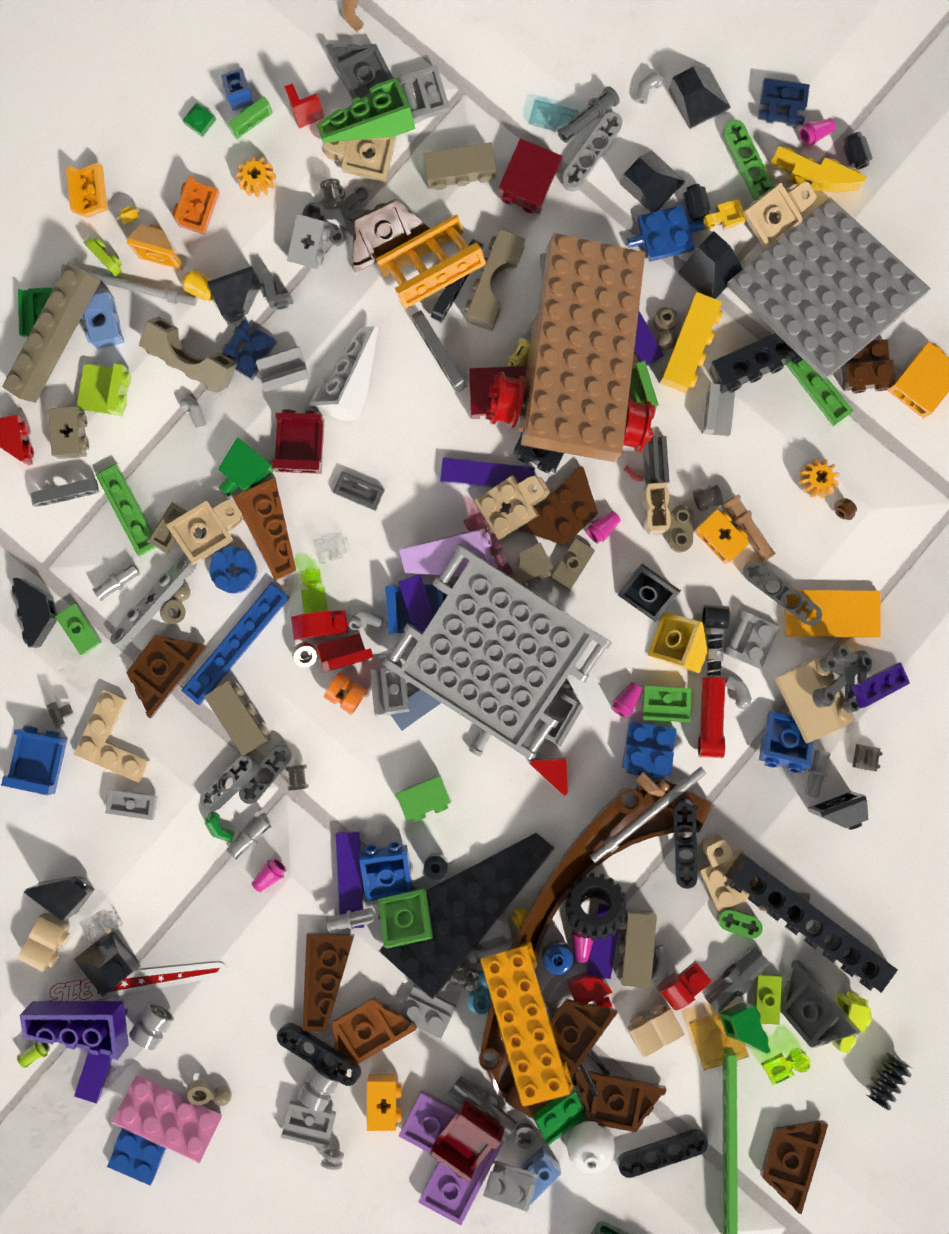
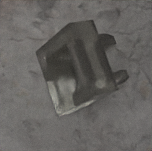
(57, 714)
(866, 757)

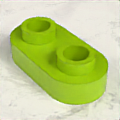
(109, 262)

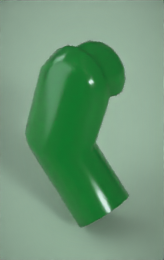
(215, 829)

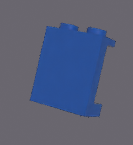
(397, 610)
(36, 761)

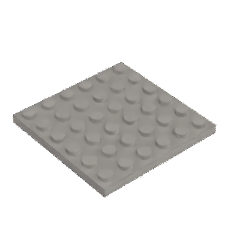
(828, 288)

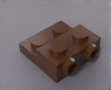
(869, 369)

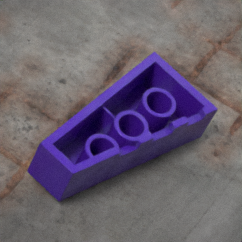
(79, 1024)

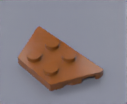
(369, 1030)

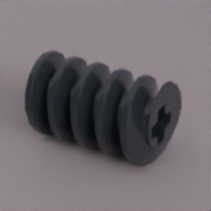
(888, 1081)

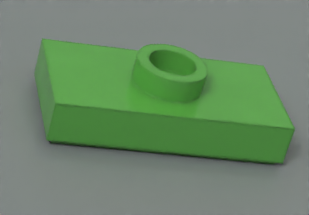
(250, 117)
(78, 629)

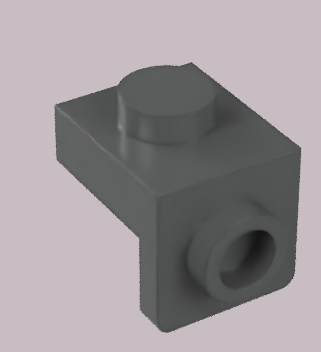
(269, 290)

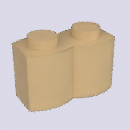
(657, 515)
(44, 942)
(655, 1030)

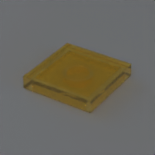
(710, 1040)

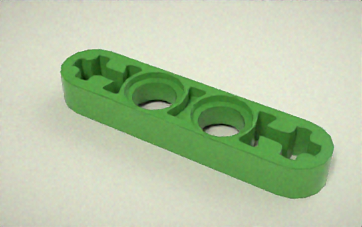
(745, 163)

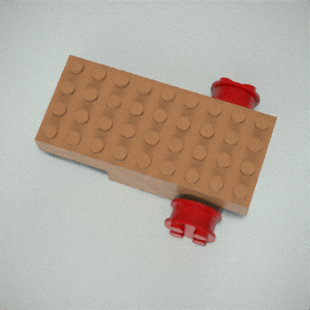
(580, 356)

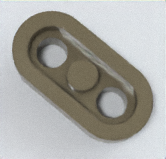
(681, 528)

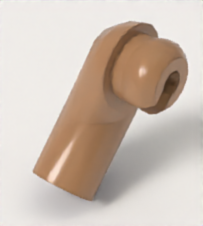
(349, 15)
(650, 787)

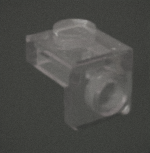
(101, 923)

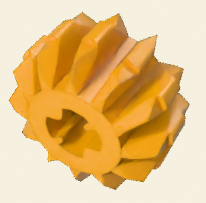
(253, 168)
(827, 481)

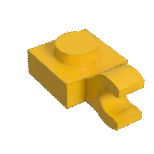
(728, 215)

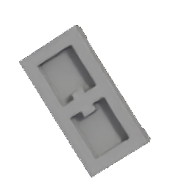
(567, 712)

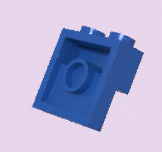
(784, 744)
(649, 749)
(385, 871)
(136, 1157)

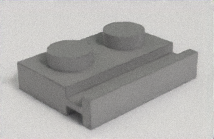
(388, 692)
(428, 1013)
(308, 1125)
(510, 1185)

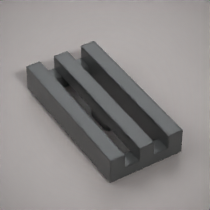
(655, 440)
(340, 483)

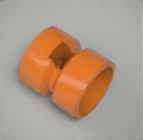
(353, 696)

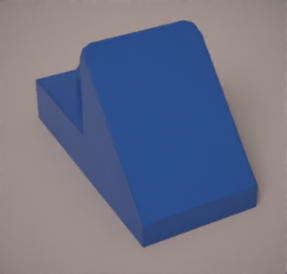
(237, 89)

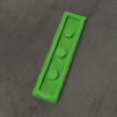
(820, 391)
(126, 508)

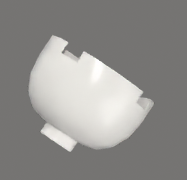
(591, 1147)

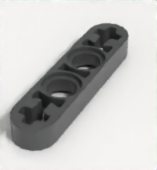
(438, 351)
(784, 590)

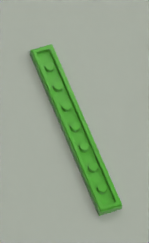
(729, 1098)

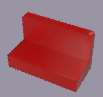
(305, 110)
(343, 652)

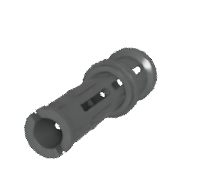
(596, 109)

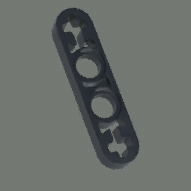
(449, 294)
(688, 843)
(317, 1058)
(664, 1159)

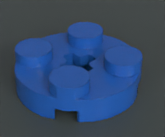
(219, 570)

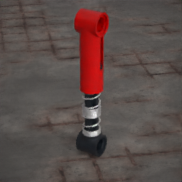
(711, 737)

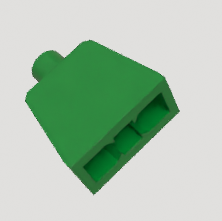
(243, 468)

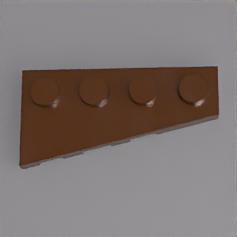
(324, 970)

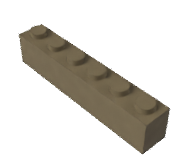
(51, 333)

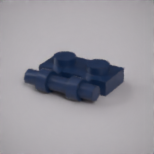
(785, 95)
(257, 346)

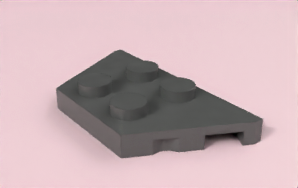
(359, 67)
(813, 1010)

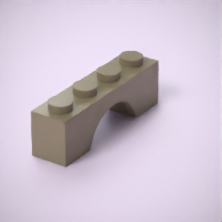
(504, 254)
(163, 341)
(533, 564)

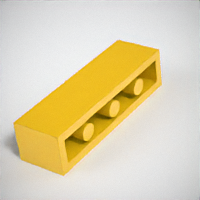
(691, 342)

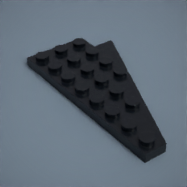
(465, 911)

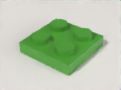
(405, 918)

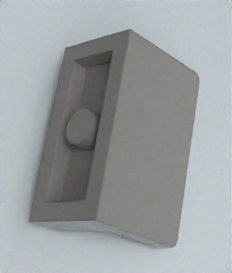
(282, 368)
(718, 411)

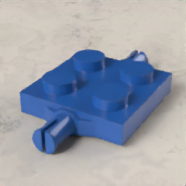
(665, 233)

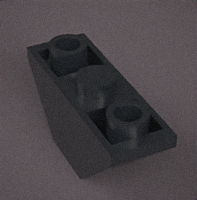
(35, 611)

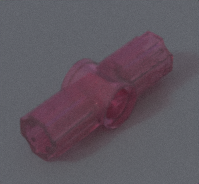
(476, 522)

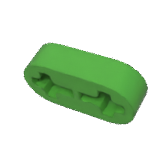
(741, 917)

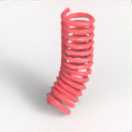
(636, 477)

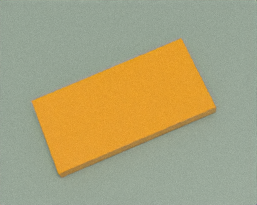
(843, 614)

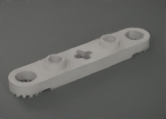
(152, 602)

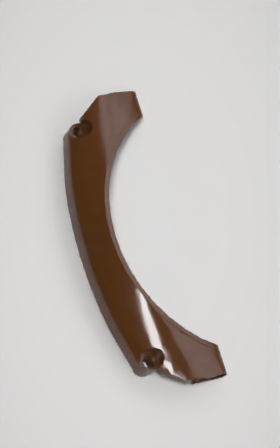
(571, 867)

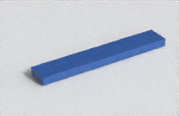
(235, 643)

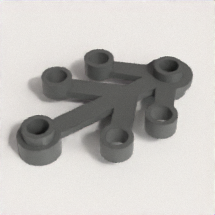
(342, 215)
(859, 665)

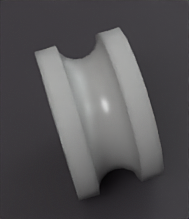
(525, 1144)
(332, 1159)

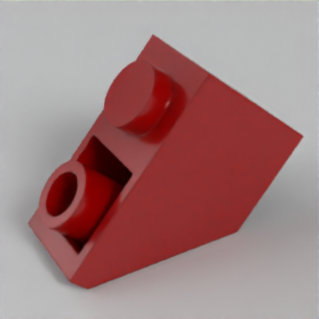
(14, 438)

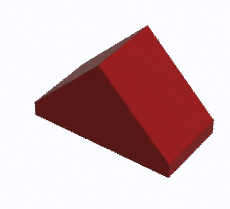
(554, 771)

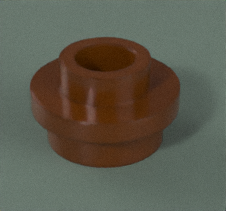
(845, 509)

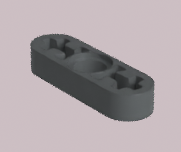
(64, 493)
(281, 764)
(238, 782)

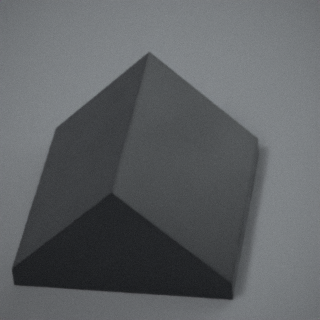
(648, 592)

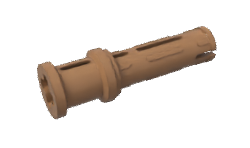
(743, 519)

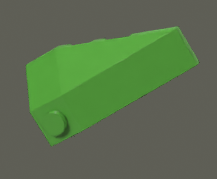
(376, 115)

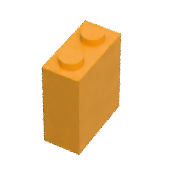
(923, 380)

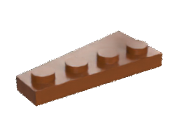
(266, 522)

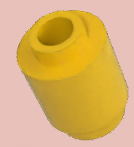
(197, 285)

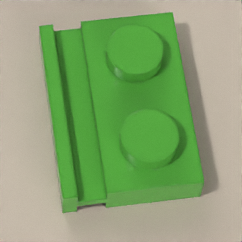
(666, 703)

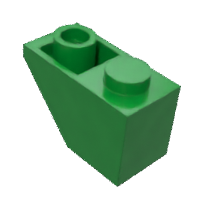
(744, 1026)

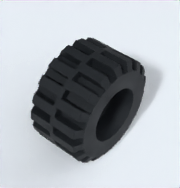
(595, 888)

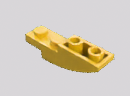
(826, 177)

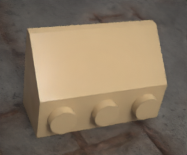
(797, 689)

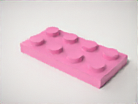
(167, 1119)

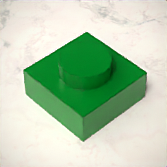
(199, 119)

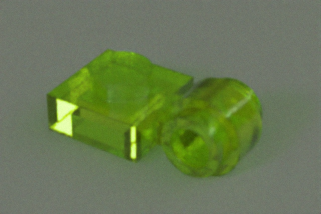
(313, 598)
(780, 1068)

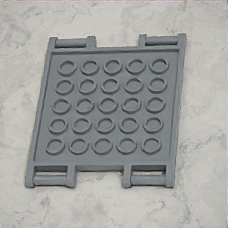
(496, 652)

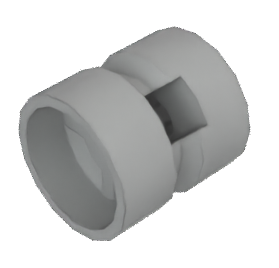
(149, 1029)
(316, 1091)

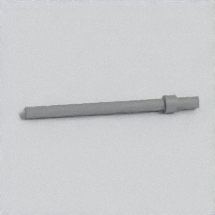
(171, 295)
(611, 843)

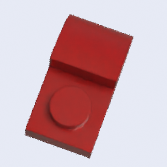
(319, 624)
(590, 987)
(681, 989)

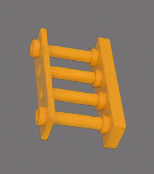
(438, 276)

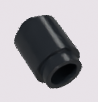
(857, 151)
(696, 202)
(436, 858)

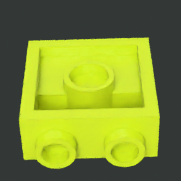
(858, 1011)

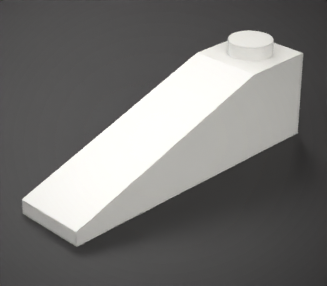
(348, 385)

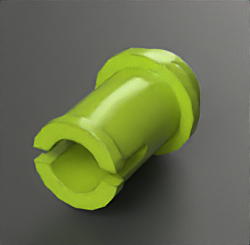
(37, 1050)

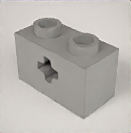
(299, 250)

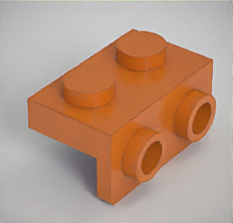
(195, 205)

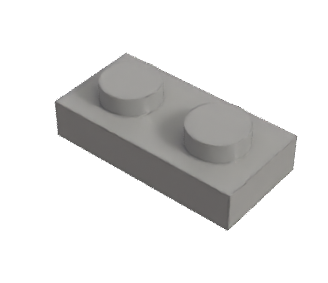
(131, 804)

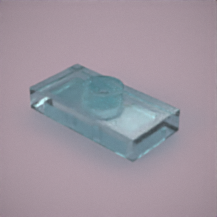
(550, 115)

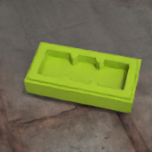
(768, 998)

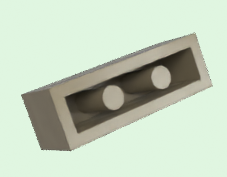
(460, 166)
(237, 717)
(637, 948)

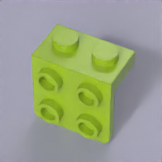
(104, 389)

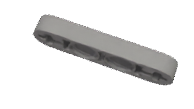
(591, 151)

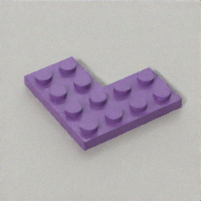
(445, 1190)

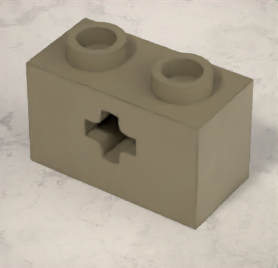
(60, 423)

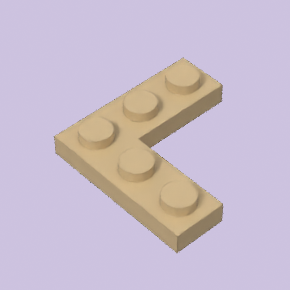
(95, 745)

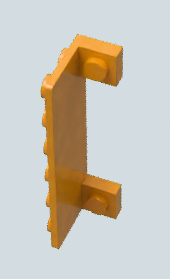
(526, 1025)

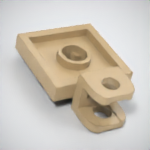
(355, 163)
(787, 206)
(521, 498)
(213, 521)
(713, 873)

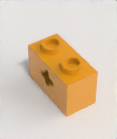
(733, 542)
(379, 1116)

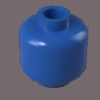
(554, 950)

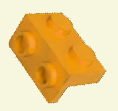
(86, 190)

